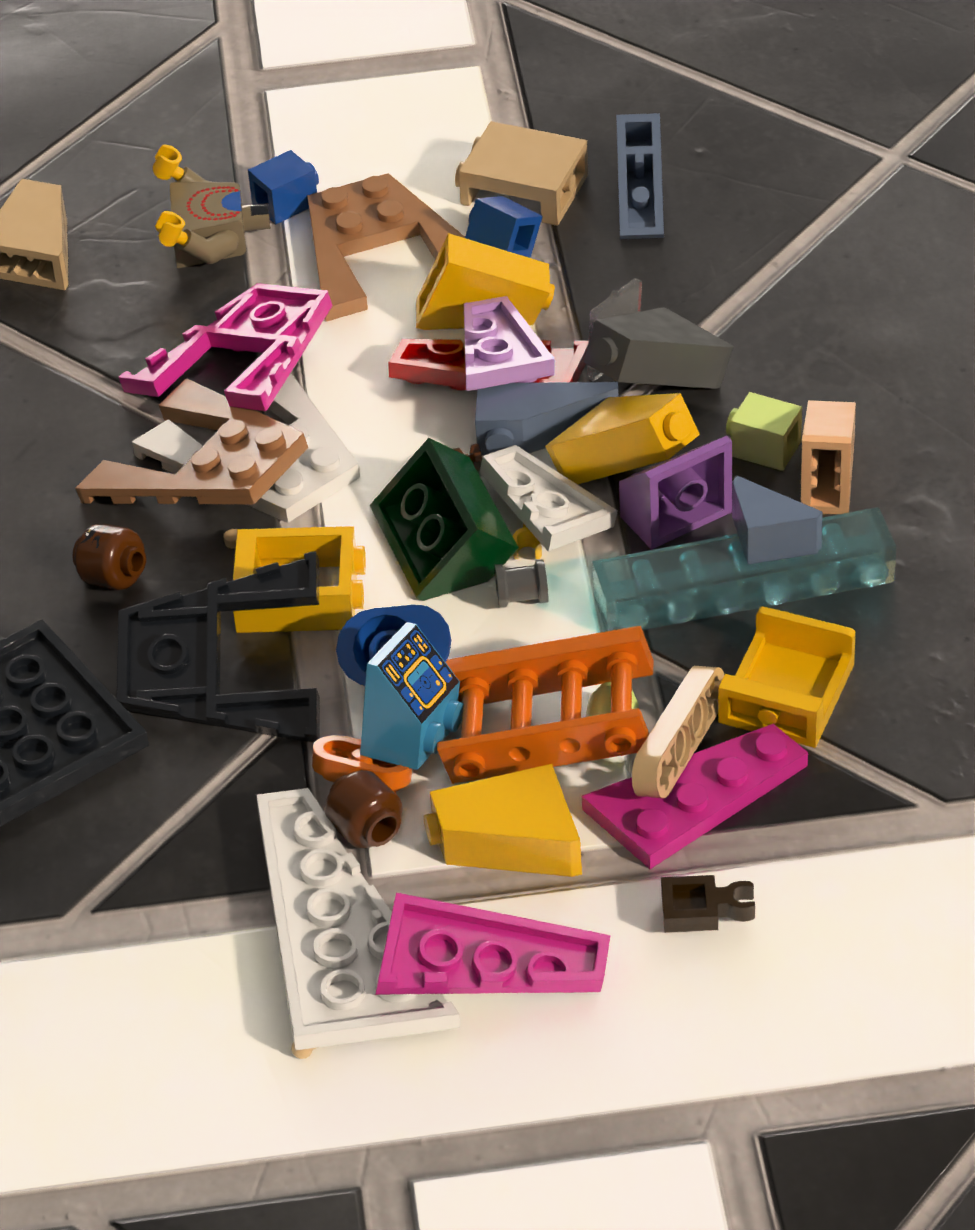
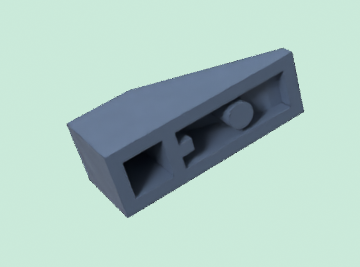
(640, 176)
(533, 412)

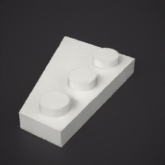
(544, 499)

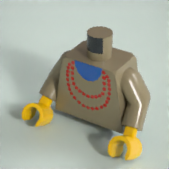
(205, 215)

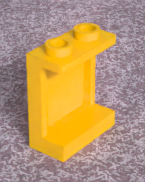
(788, 676)

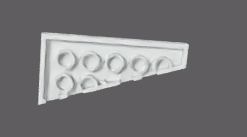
(333, 934)

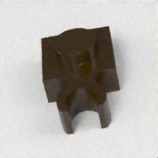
(697, 903)

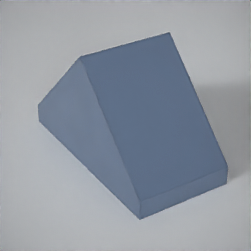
(773, 524)

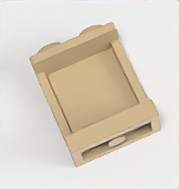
(525, 166)

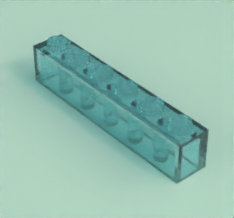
(715, 580)

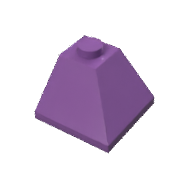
(679, 493)

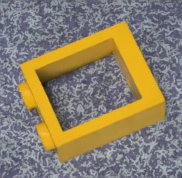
(334, 548)

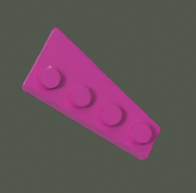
(706, 794)
(479, 951)

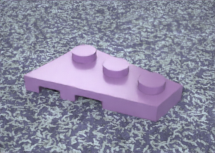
(501, 346)

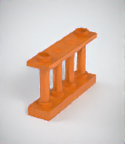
(543, 669)

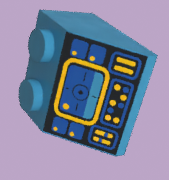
(408, 700)

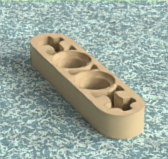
(677, 733)

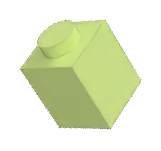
(765, 430)

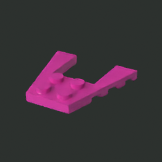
(260, 320)

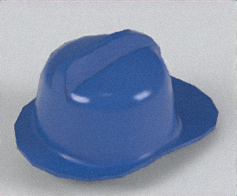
(374, 627)

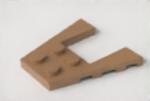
(364, 218)
(230, 468)

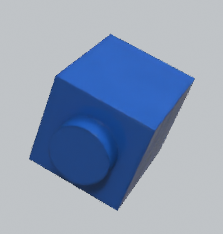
(283, 185)
(503, 225)

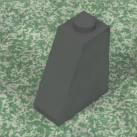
(657, 350)

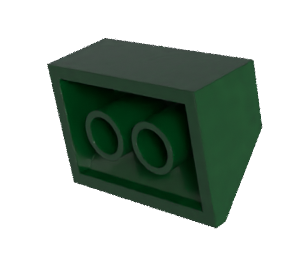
(442, 523)

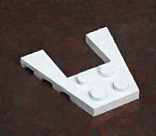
(310, 479)

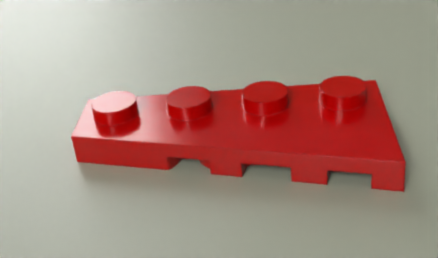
(444, 362)

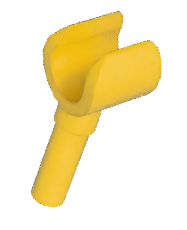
(525, 538)

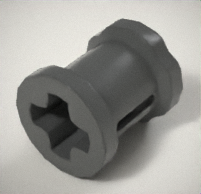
(521, 583)

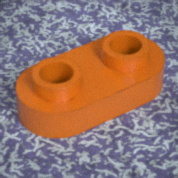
(340, 755)

